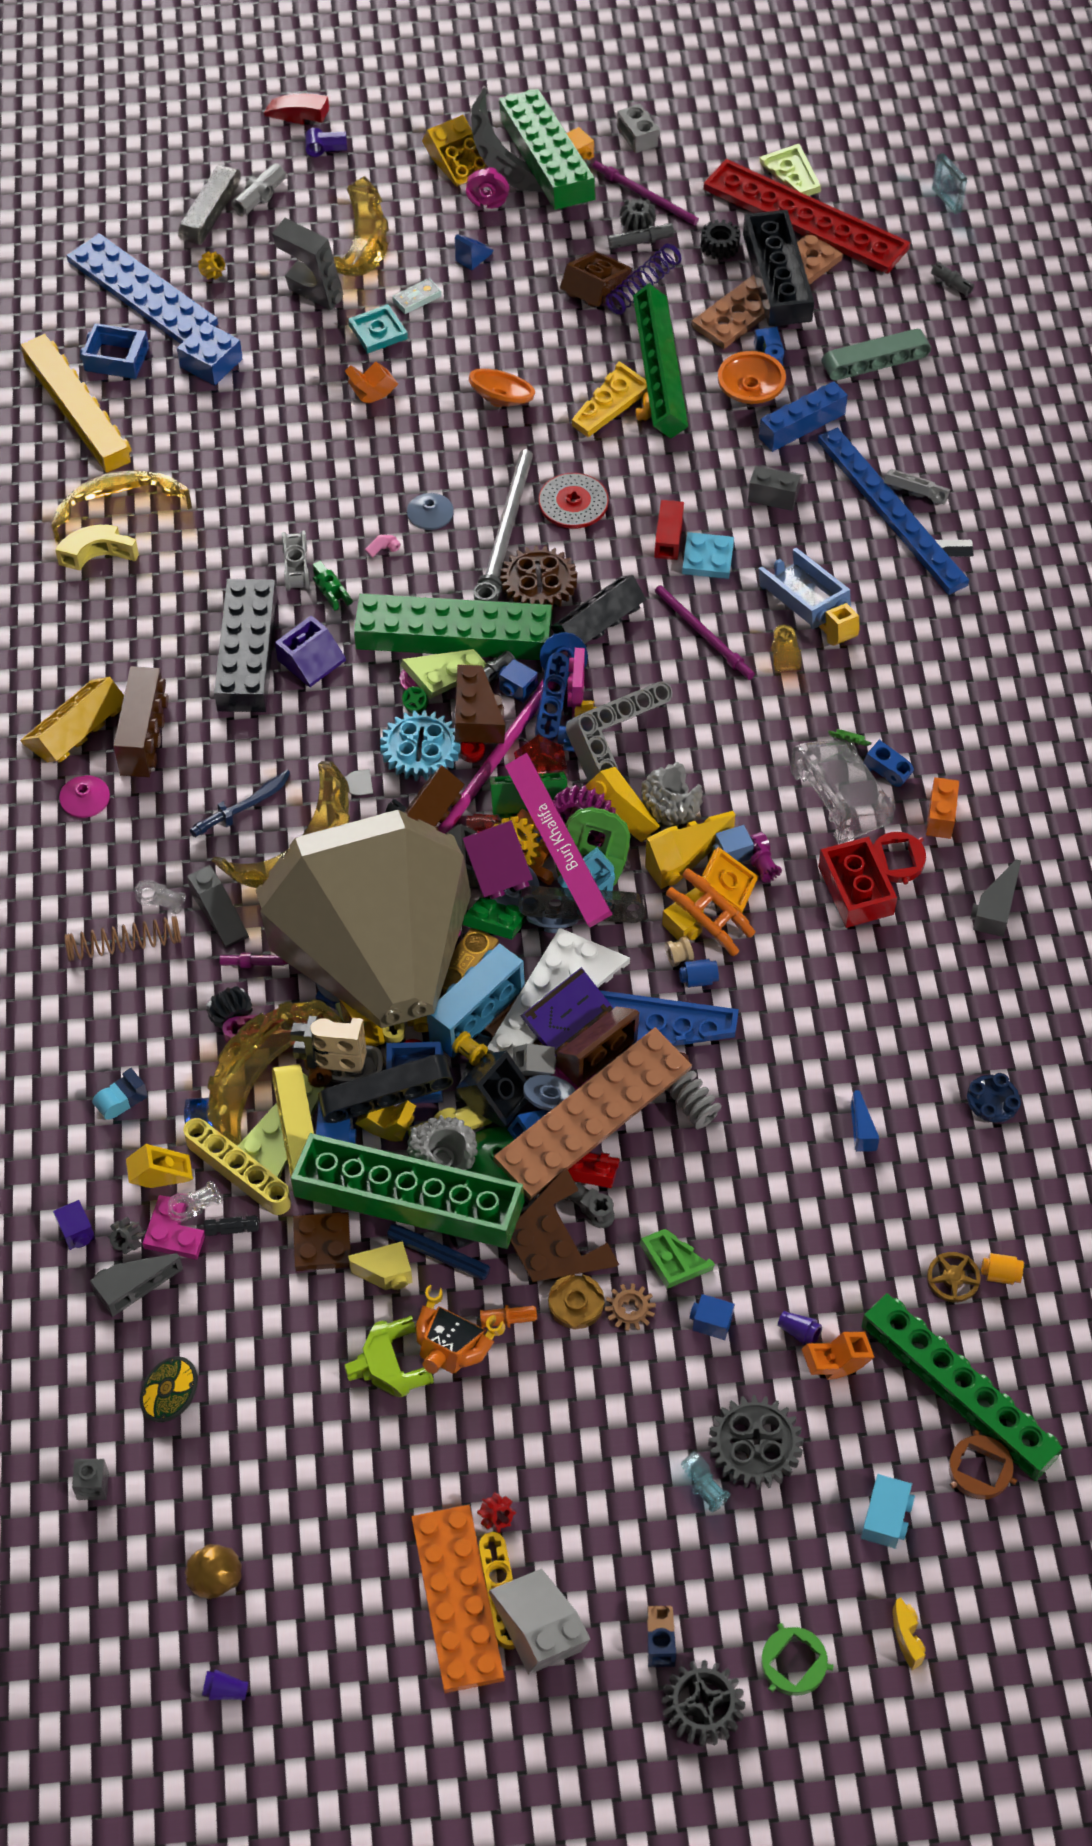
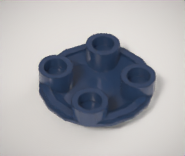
(993, 1098)

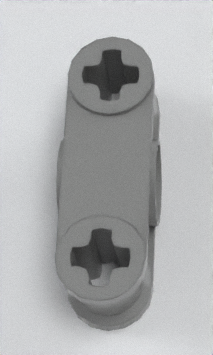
(295, 558)

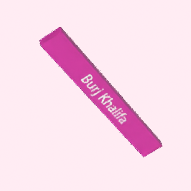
(558, 840)

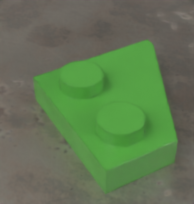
(673, 1259)

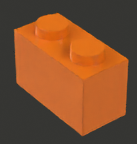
(942, 808)

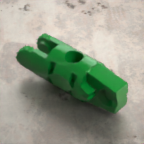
(330, 586)

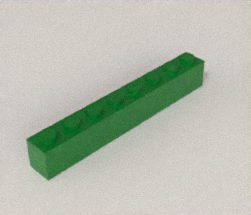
(660, 361)

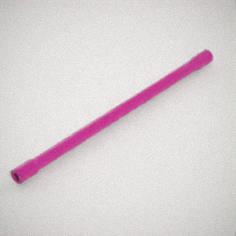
(494, 759)

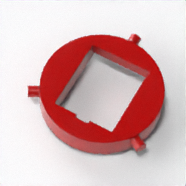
(916, 851)

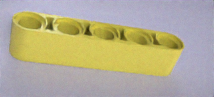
(292, 1110)
(243, 1176)

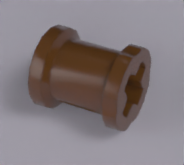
(313, 1077)

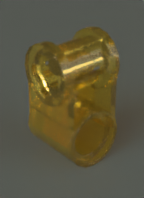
(785, 650)

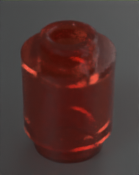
(482, 821)

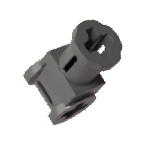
(592, 1201)

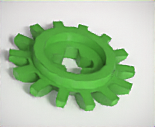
(849, 736)

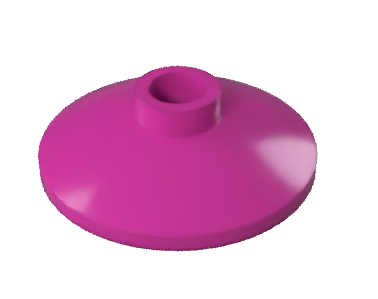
(87, 803)

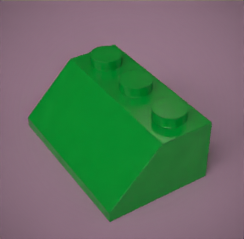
(506, 798)

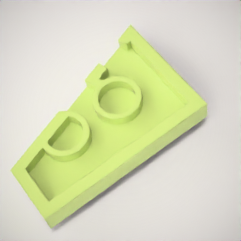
(792, 169)
(439, 671)

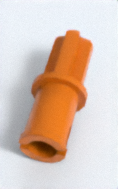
(509, 1315)

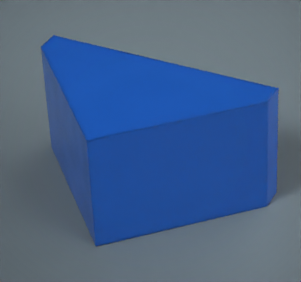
(470, 251)

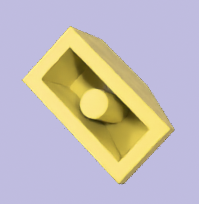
(383, 1266)

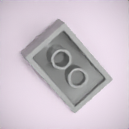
(539, 1620)

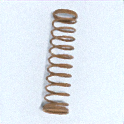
(70, 942)

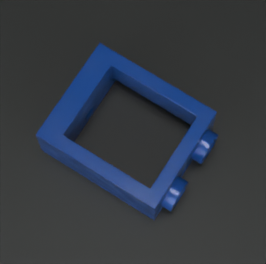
(119, 337)

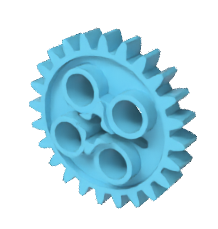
(402, 741)

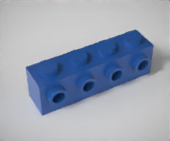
(802, 416)

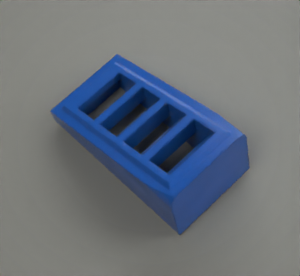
(864, 1131)

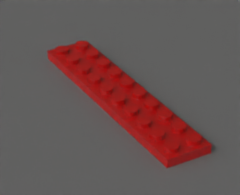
(808, 215)

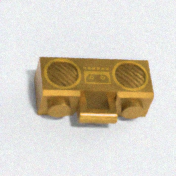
(468, 954)

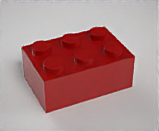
(857, 882)

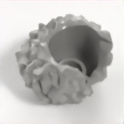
(668, 797)
(444, 1143)

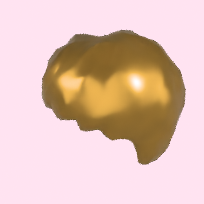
(213, 1571)

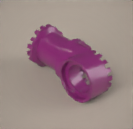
(762, 858)

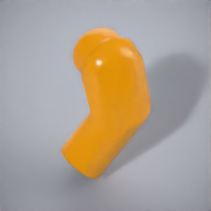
(645, 412)

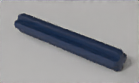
(438, 1251)

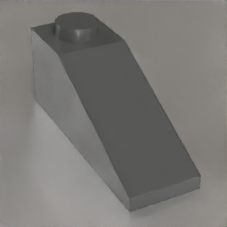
(995, 903)
(217, 906)
(132, 1280)

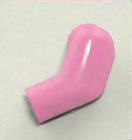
(382, 542)

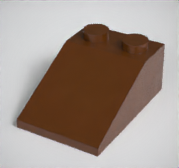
(593, 277)

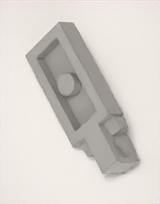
(919, 486)

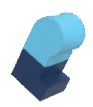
(120, 1095)

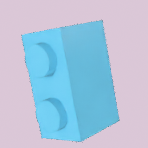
(887, 1510)

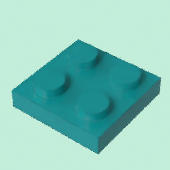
(378, 328)

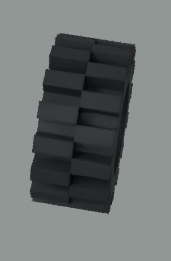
(718, 248)

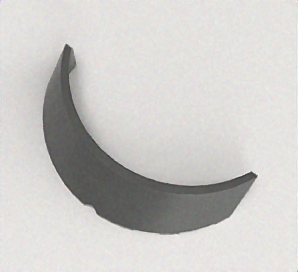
(495, 154)

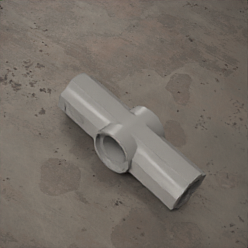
(259, 189)

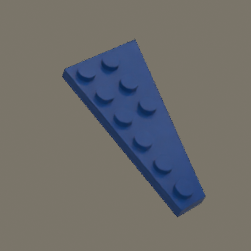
(678, 1020)

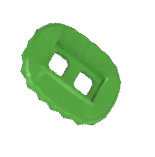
(615, 830)

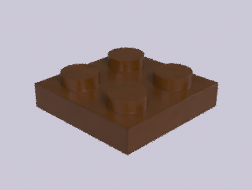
(321, 1241)

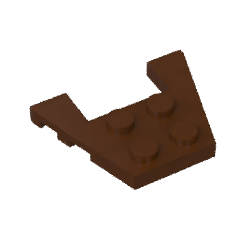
(545, 1243)

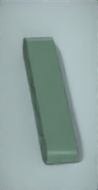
(876, 354)

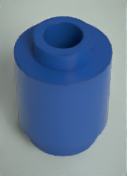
(699, 973)

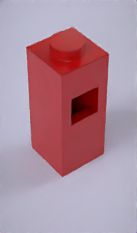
(669, 529)

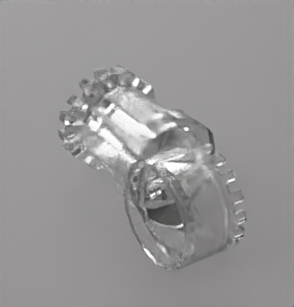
(161, 896)
(195, 1201)

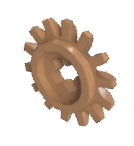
(625, 1297)

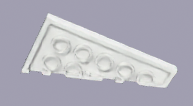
(560, 960)

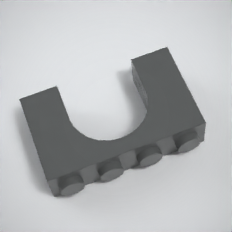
(317, 275)

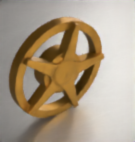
(953, 1276)

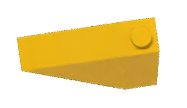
(677, 849)

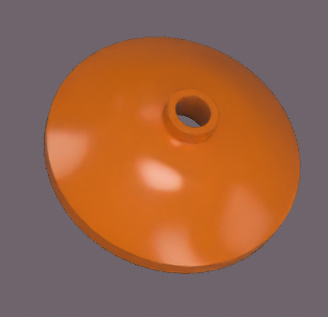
(751, 377)
(501, 387)

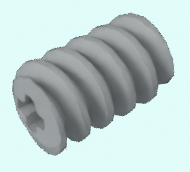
(694, 1100)

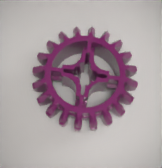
(572, 799)

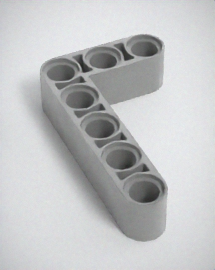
(591, 734)

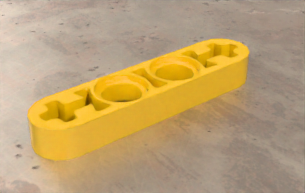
(485, 1555)

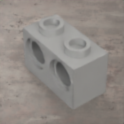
(638, 128)

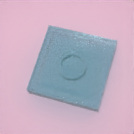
(949, 183)

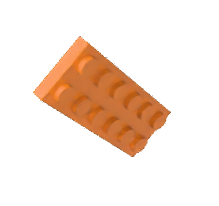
(457, 1599)

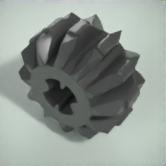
(637, 214)

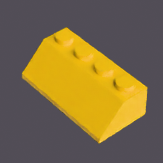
(75, 720)

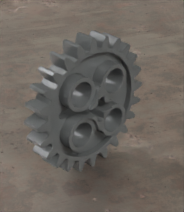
(757, 1466)

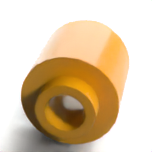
(1002, 1269)

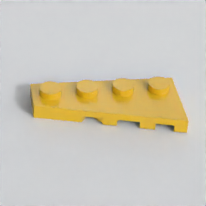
(617, 393)

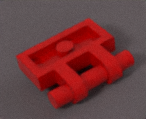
(595, 1169)

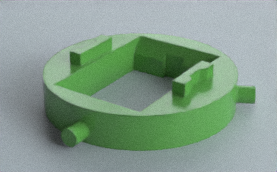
(813, 1676)

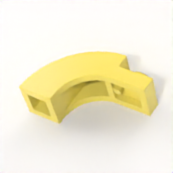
(93, 542)

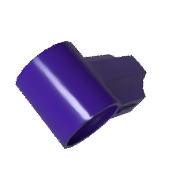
(319, 142)

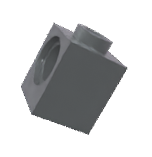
(90, 1479)

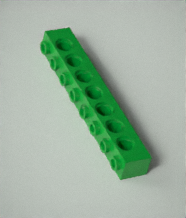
(942, 1381)

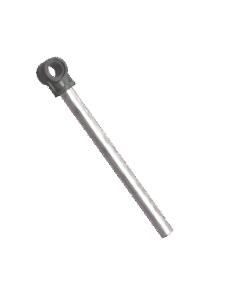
(490, 584)

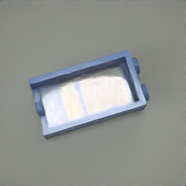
(805, 588)

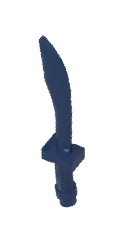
(226, 814)

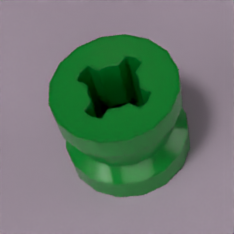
(413, 695)

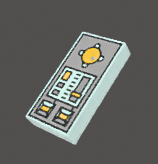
(417, 296)

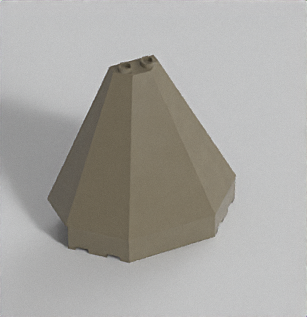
(370, 913)

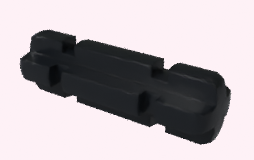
(231, 1225)

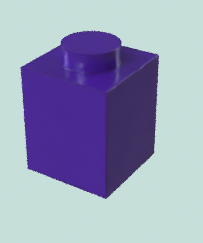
(74, 1225)

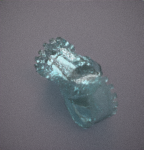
(705, 1485)

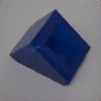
(196, 1109)

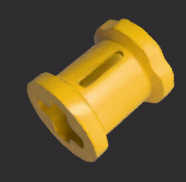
(469, 1048)

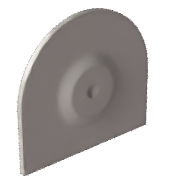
(360, 782)

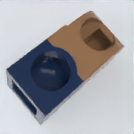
(660, 1637)

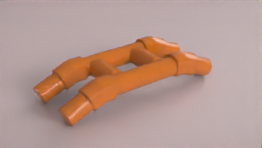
(696, 909)

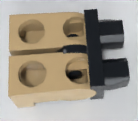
(330, 1044)

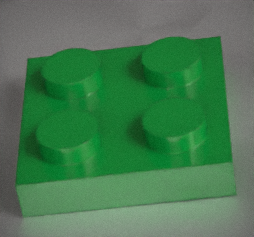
(495, 918)

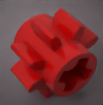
(496, 1512)

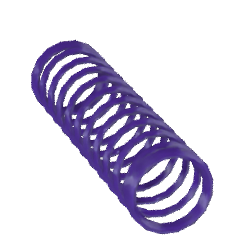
(662, 250)

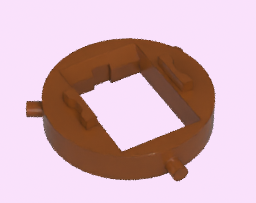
(991, 1448)

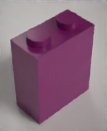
(498, 860)

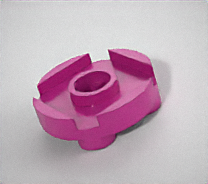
(491, 179)

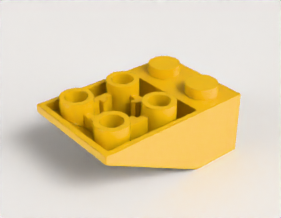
(454, 149)

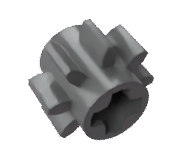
(126, 1235)

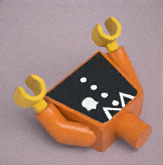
(451, 1340)

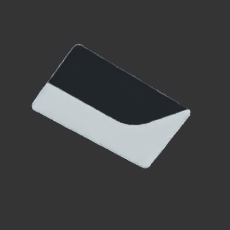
(957, 548)

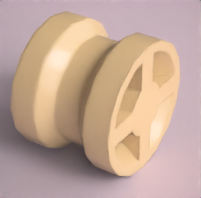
(679, 951)

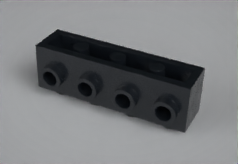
(602, 610)

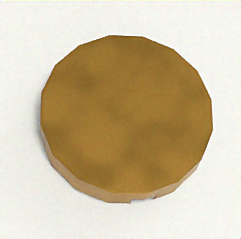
(576, 1301)

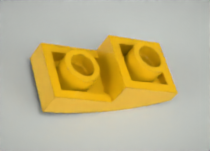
(905, 1624)

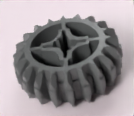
(693, 1708)

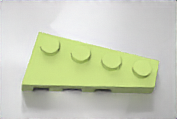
(266, 1139)

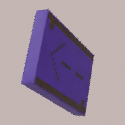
(566, 1010)

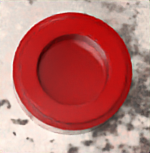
(472, 751)

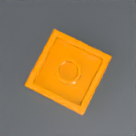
(730, 878)

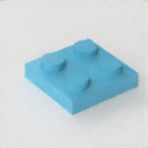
(708, 555)

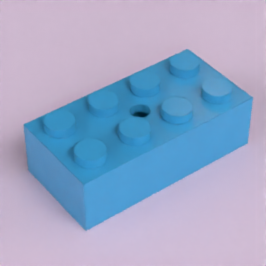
(477, 997)

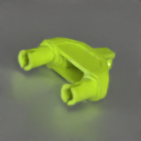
(380, 1363)

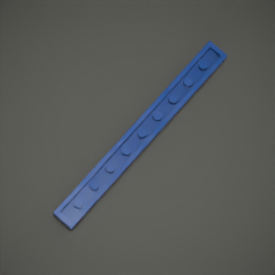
(893, 511)

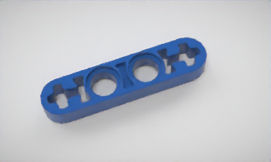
(555, 698)

